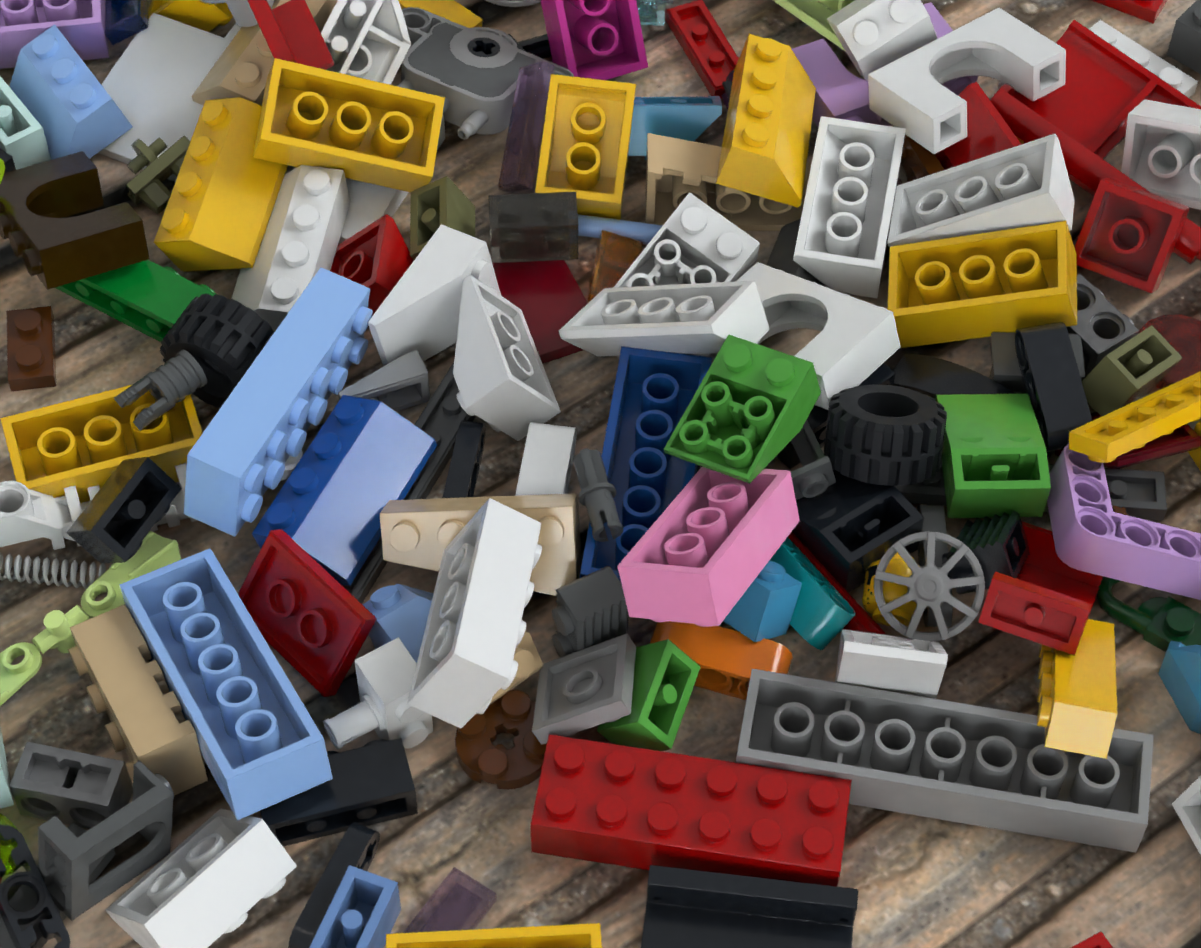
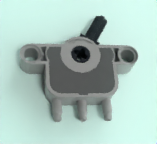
(469, 68)

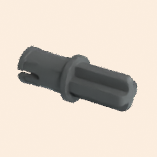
(597, 494)

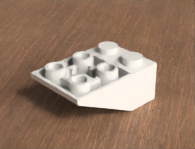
(693, 249)

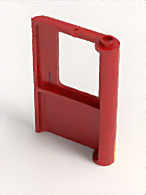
(1093, 114)

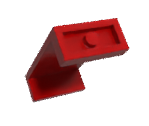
(1046, 600)

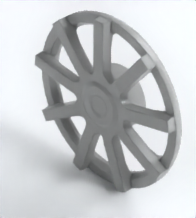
(929, 586)

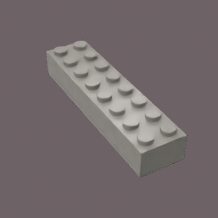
(948, 760)

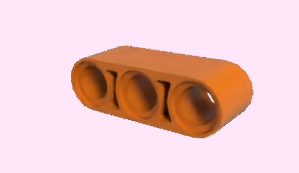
(724, 655)

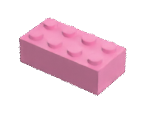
(708, 547)

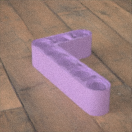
(1115, 544)

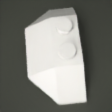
(367, 38)

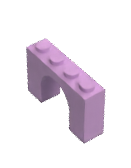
(847, 96)

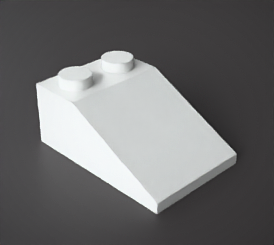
(426, 300)
(499, 364)
(891, 663)

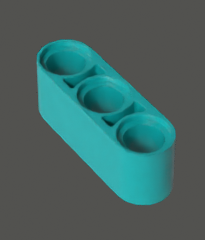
(819, 606)

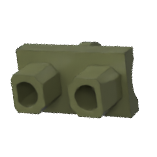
(148, 183)

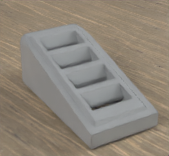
(397, 384)

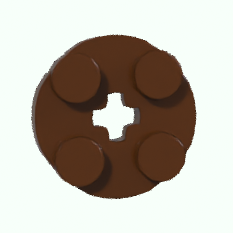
(494, 764)

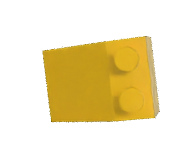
(587, 142)

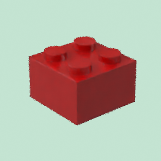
(1129, 234)

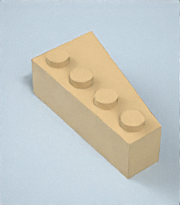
(420, 530)

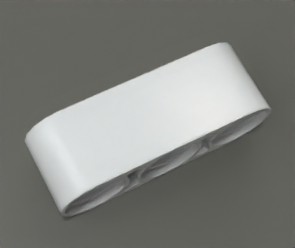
(547, 460)

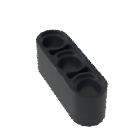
(1052, 381)

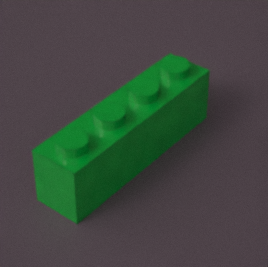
(139, 296)

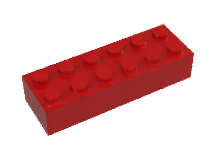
(687, 813)

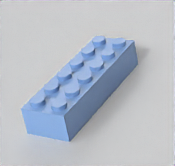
(277, 403)
(227, 684)

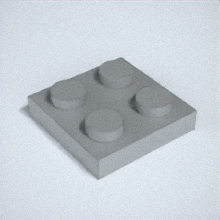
(585, 689)

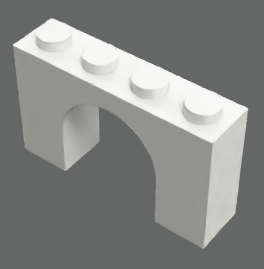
(994, 46)
(852, 336)

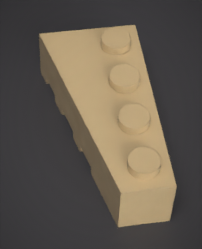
(687, 166)
(137, 699)

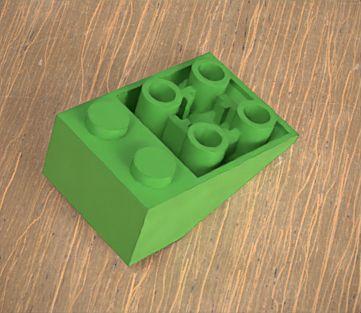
(745, 409)
(993, 456)

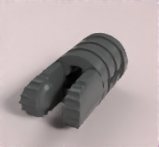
(167, 386)

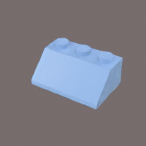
(65, 97)

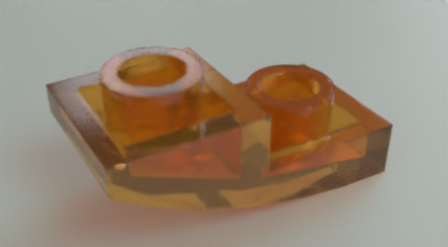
(612, 260)

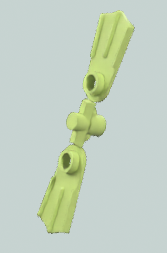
(152, 555)

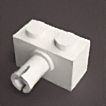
(384, 690)

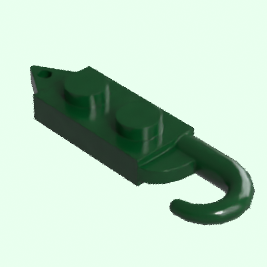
(1156, 619)

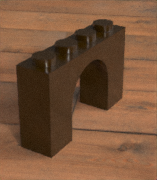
(72, 247)

